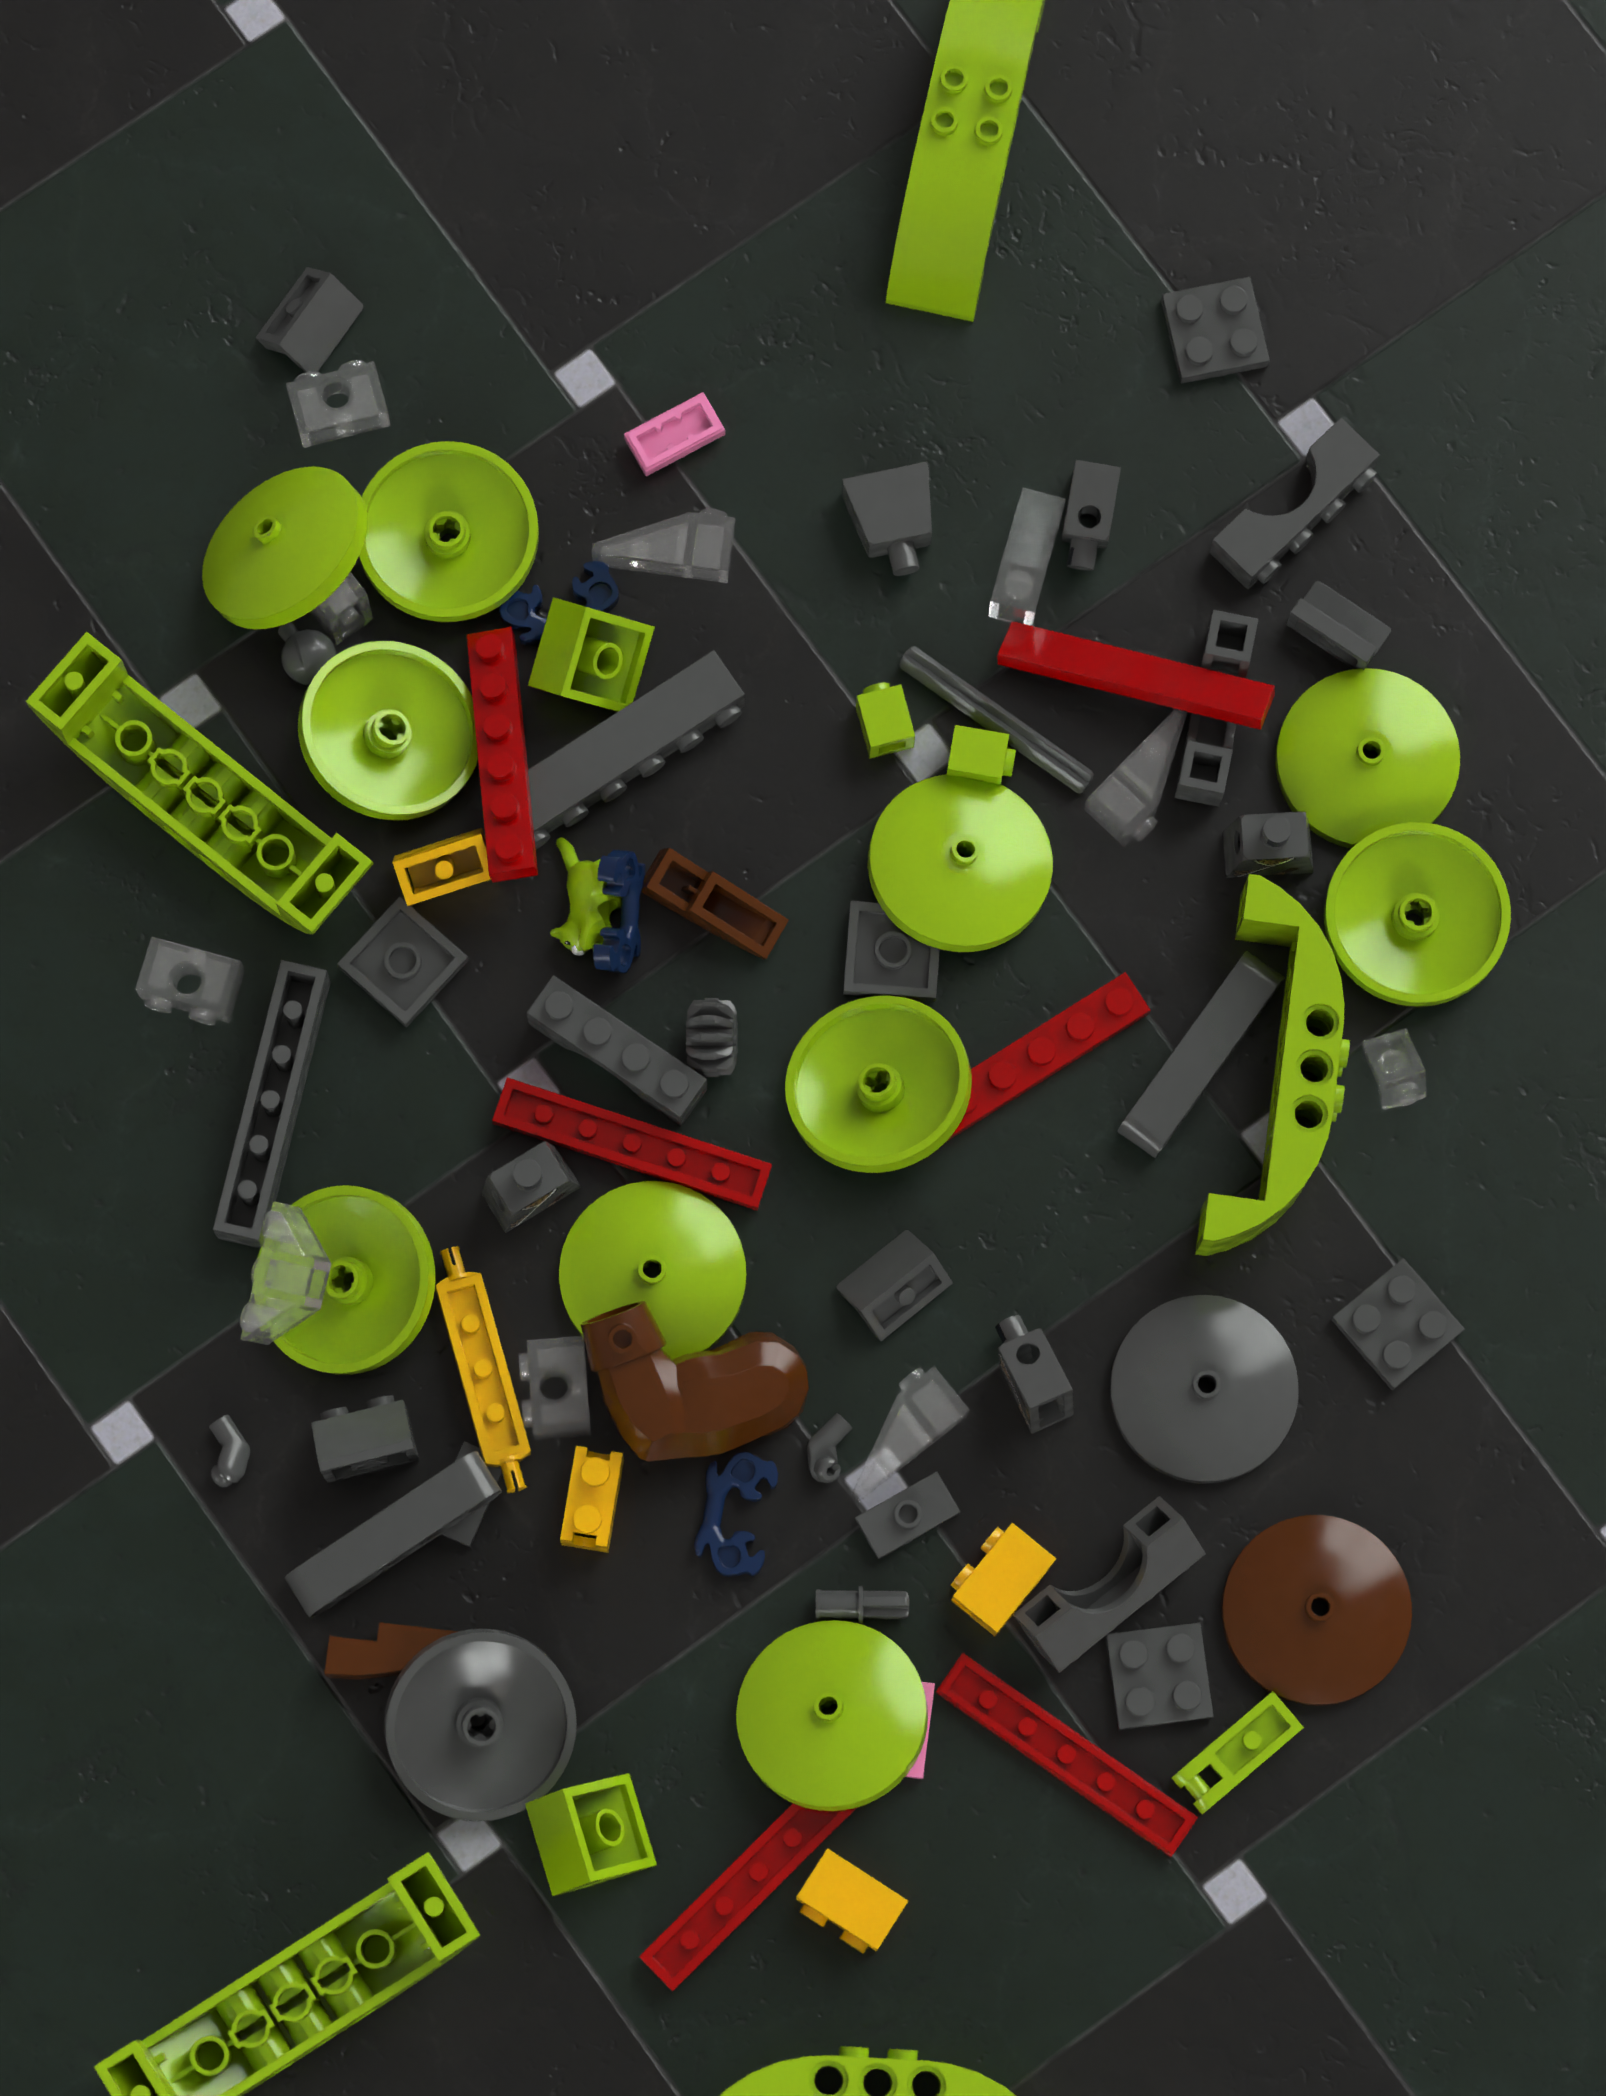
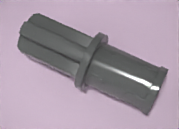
(861, 1604)

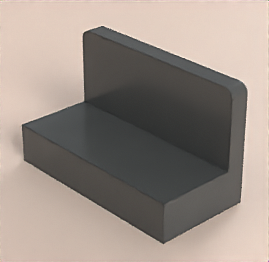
(311, 319)
(1338, 626)
(895, 1284)

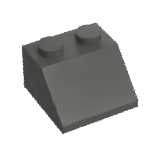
(364, 1439)

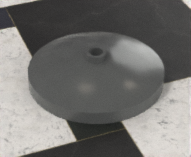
(1196, 1432)
(489, 1767)

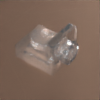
(1396, 1069)

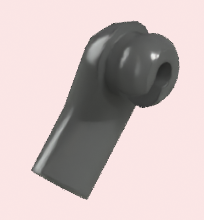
(822, 1449)
(234, 1453)

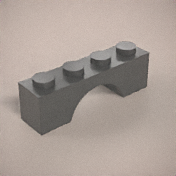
(1256, 542)
(1208, 739)
(632, 1058)
(1153, 1554)

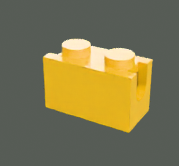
(442, 866)
(592, 1499)
(1002, 1578)
(850, 1901)

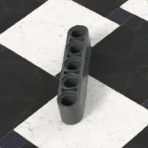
(1200, 1054)
(393, 1534)

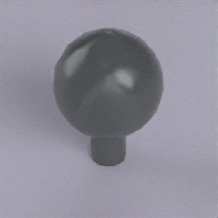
(304, 652)

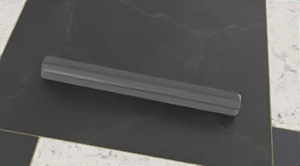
(996, 719)

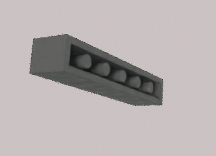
(632, 744)
(272, 1103)

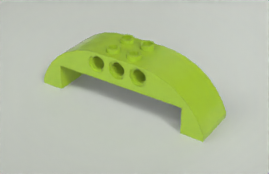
(962, 155)
(195, 789)
(1310, 999)
(301, 1993)
(797, 2076)

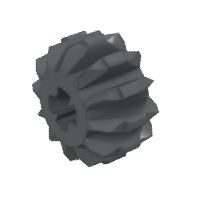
(712, 1037)

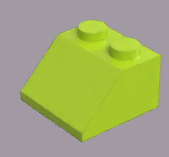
(590, 655)
(590, 1834)

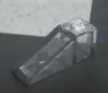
(679, 546)
(1026, 557)
(1134, 790)
(917, 1420)

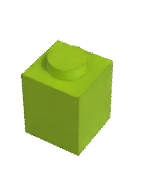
(885, 719)
(980, 755)

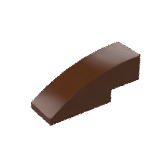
(713, 903)
(381, 1658)

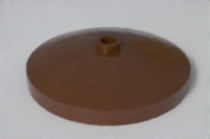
(1284, 1642)

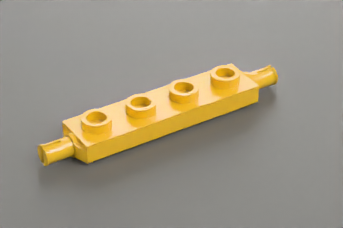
(483, 1369)

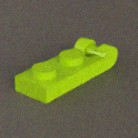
(1239, 1751)

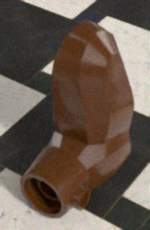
(695, 1401)

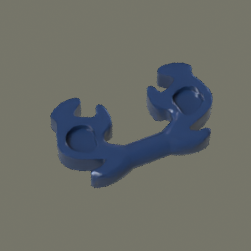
(520, 609)
(623, 880)
(730, 1555)

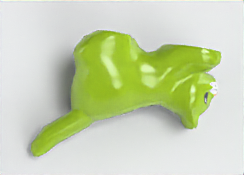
(588, 905)

